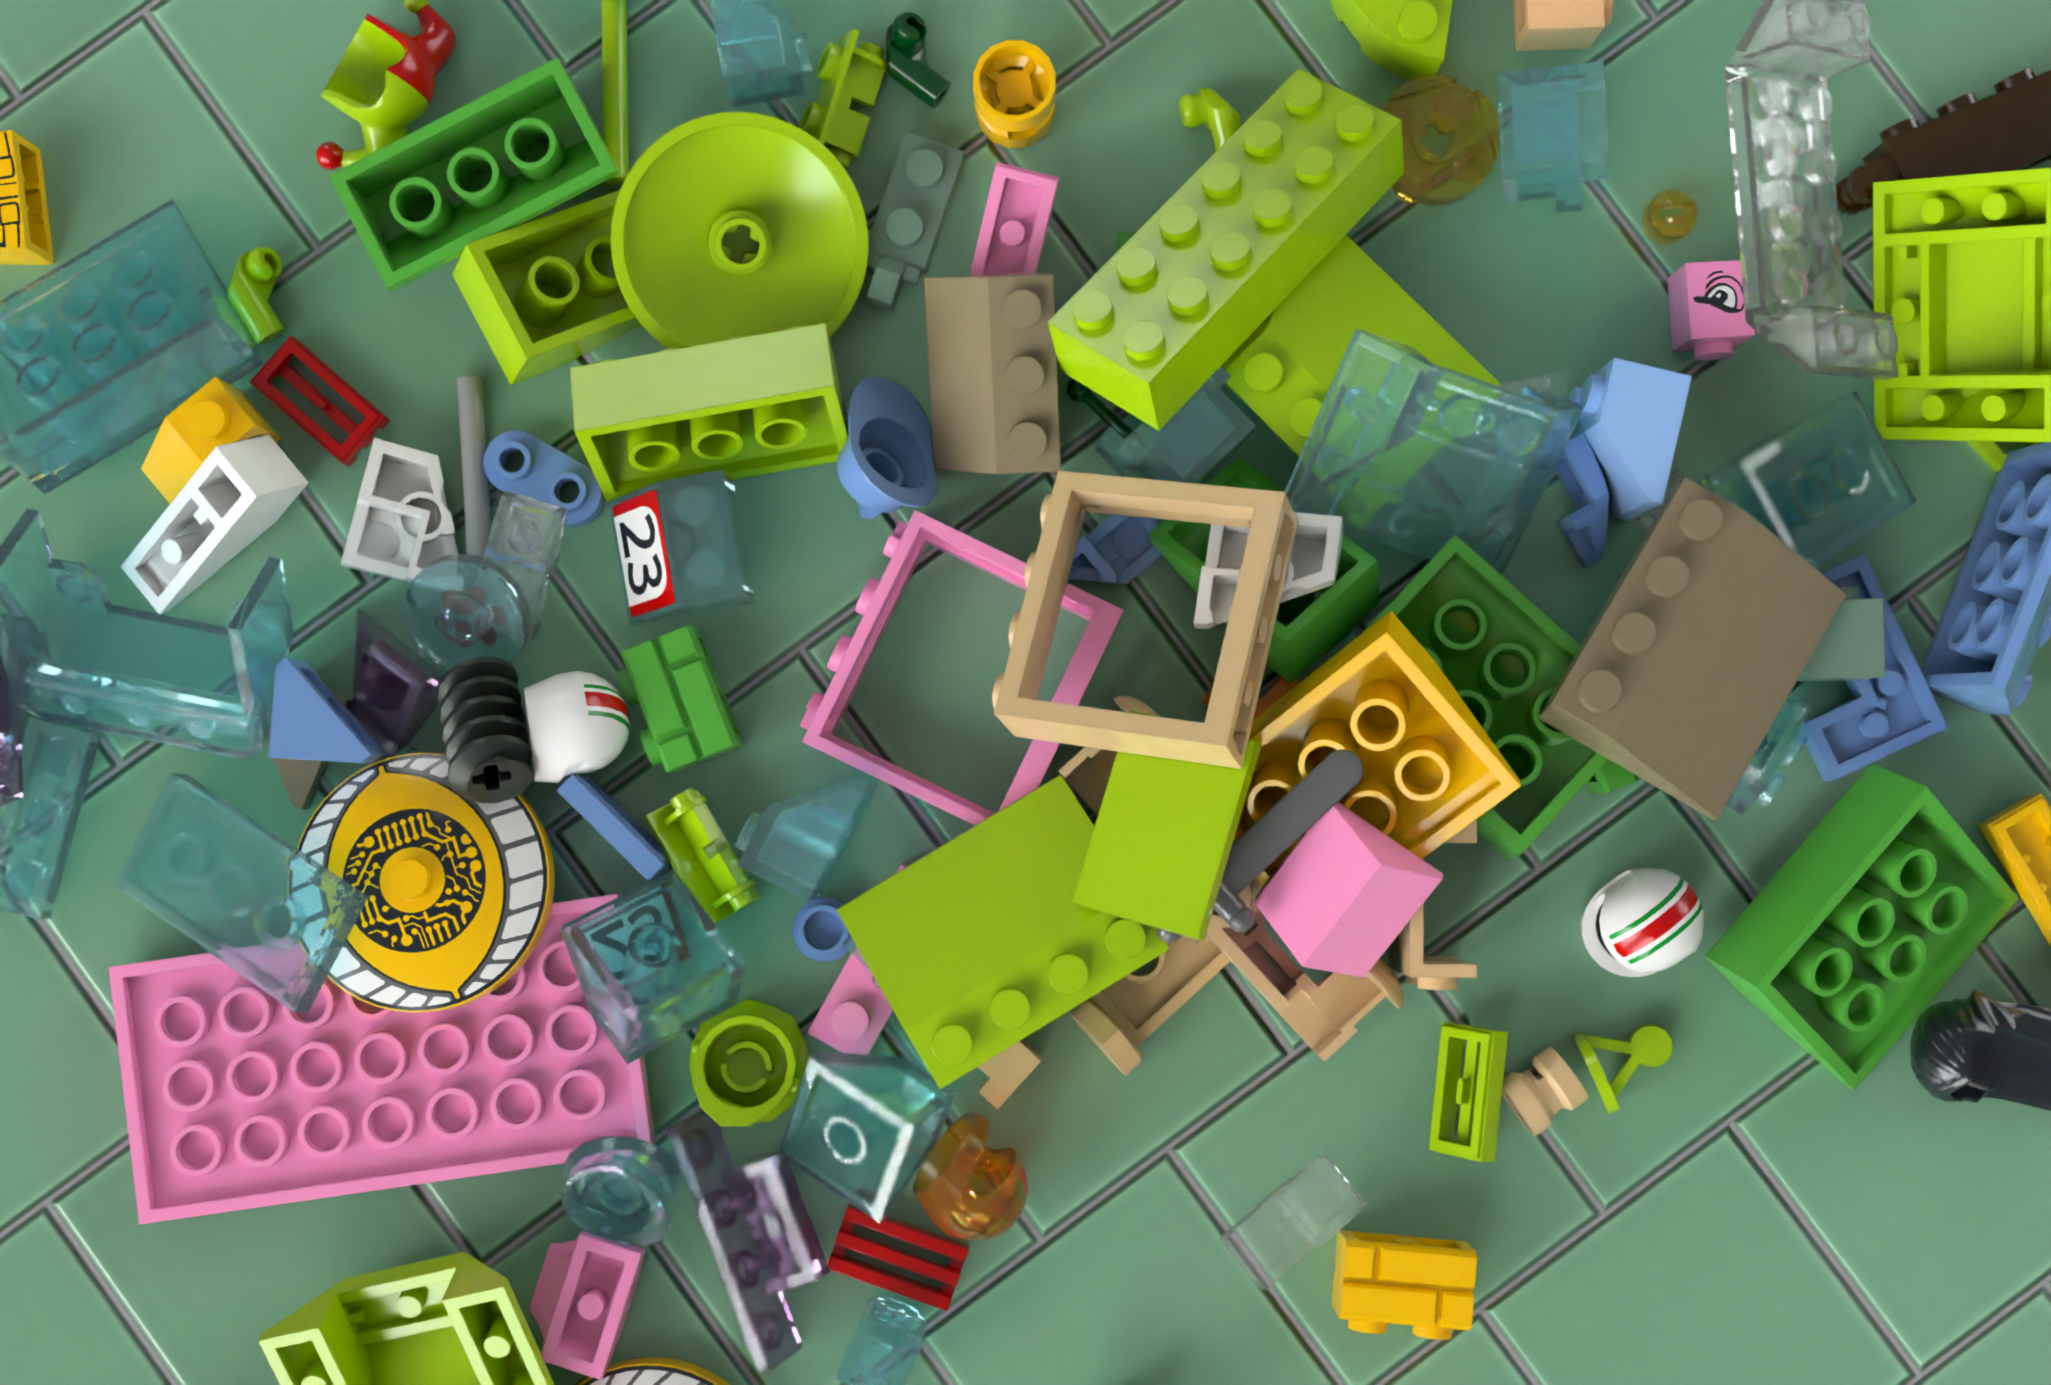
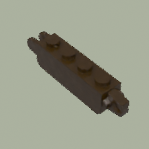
(1968, 138)

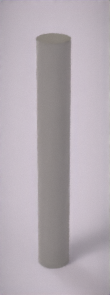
(472, 456)

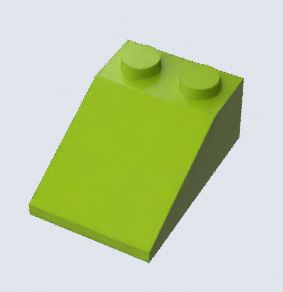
(546, 289)

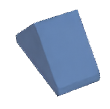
(313, 722)

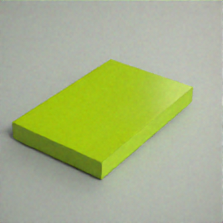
(1164, 840)

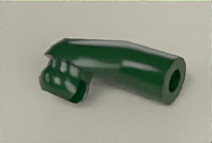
(908, 60)

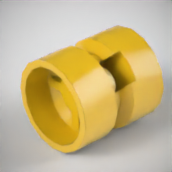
(1014, 93)

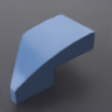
(1587, 488)
(1115, 551)

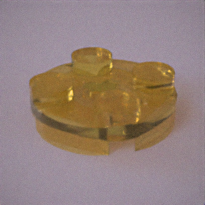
(1452, 110)

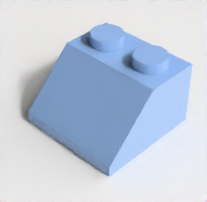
(1633, 429)

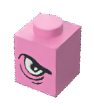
(1708, 309)

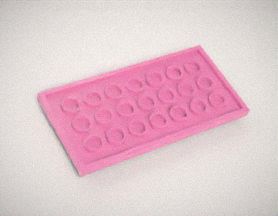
(280, 1106)

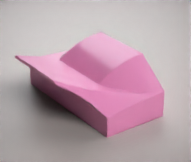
(585, 1301)

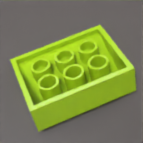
(986, 934)

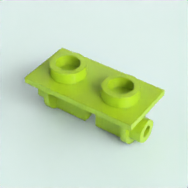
(846, 76)
(702, 855)

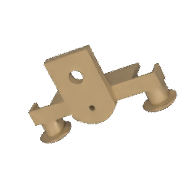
(1142, 1002)

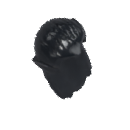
(1984, 1050)

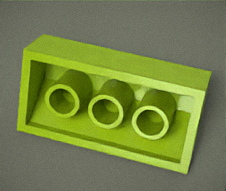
(711, 407)

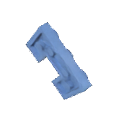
(1883, 711)

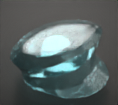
(620, 1189)

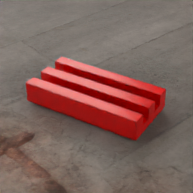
(359, 434)
(891, 1281)

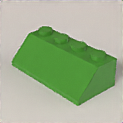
(474, 173)

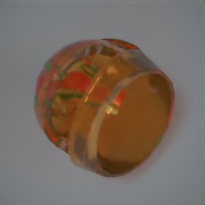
(969, 1187)

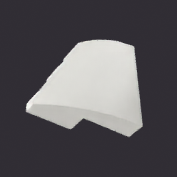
(399, 514)
(1310, 567)

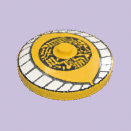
(448, 881)

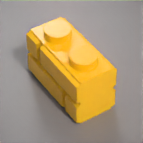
(1404, 1283)

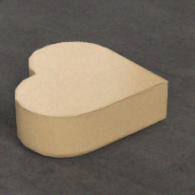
(1107, 1036)

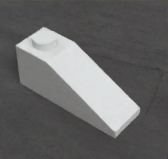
(213, 518)

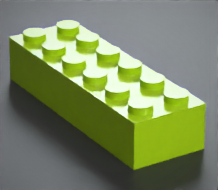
(1228, 248)

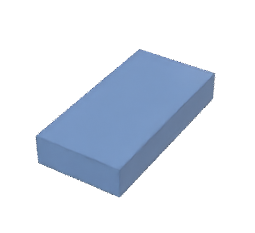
(615, 825)

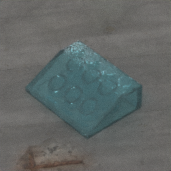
(113, 347)

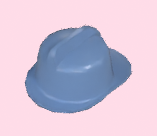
(887, 449)

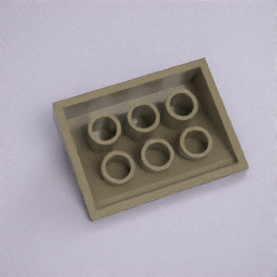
(1695, 650)

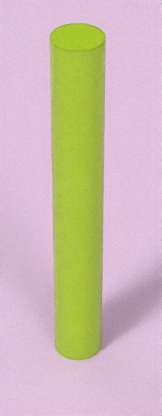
(615, 85)

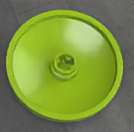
(737, 232)

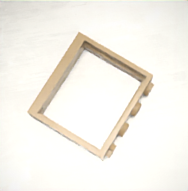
(1246, 642)

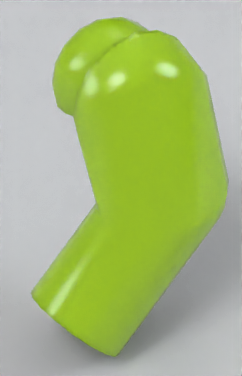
(250, 291)

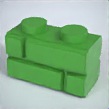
(679, 699)

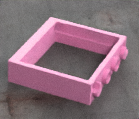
(877, 606)

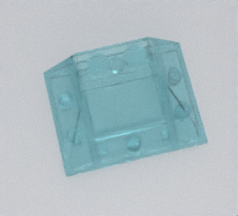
(1428, 453)

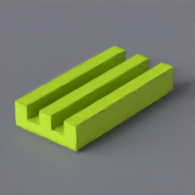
(1476, 1092)

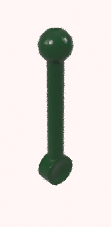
(1080, 393)

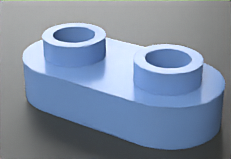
(544, 475)

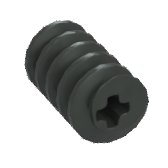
(484, 730)

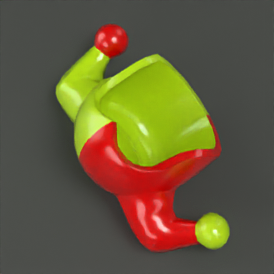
(386, 80)

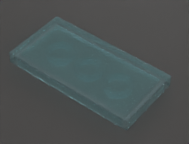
(241, 892)

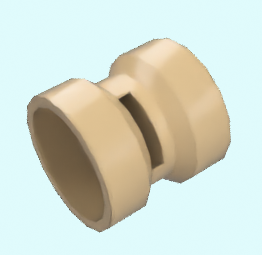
(1543, 1091)

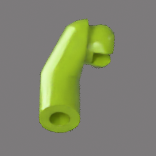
(1211, 110)

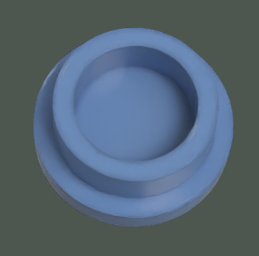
(820, 930)

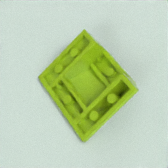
(1970, 305)
(1299, 347)
(409, 1326)

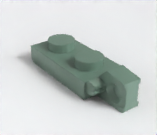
(911, 216)

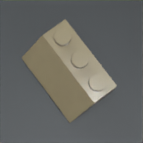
(993, 373)

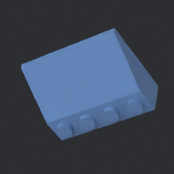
(2001, 594)

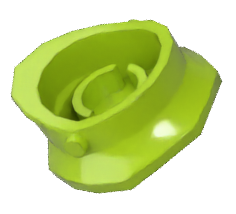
(747, 1064)

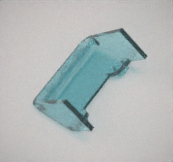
(130, 668)

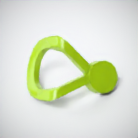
(1647, 1045)

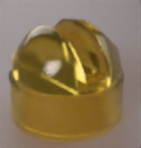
(1670, 228)

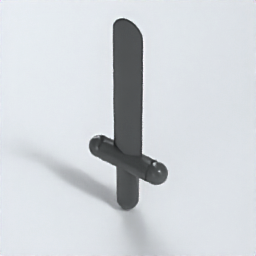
(1278, 831)

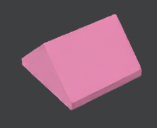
(1344, 893)

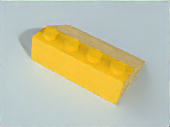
(1418, 742)

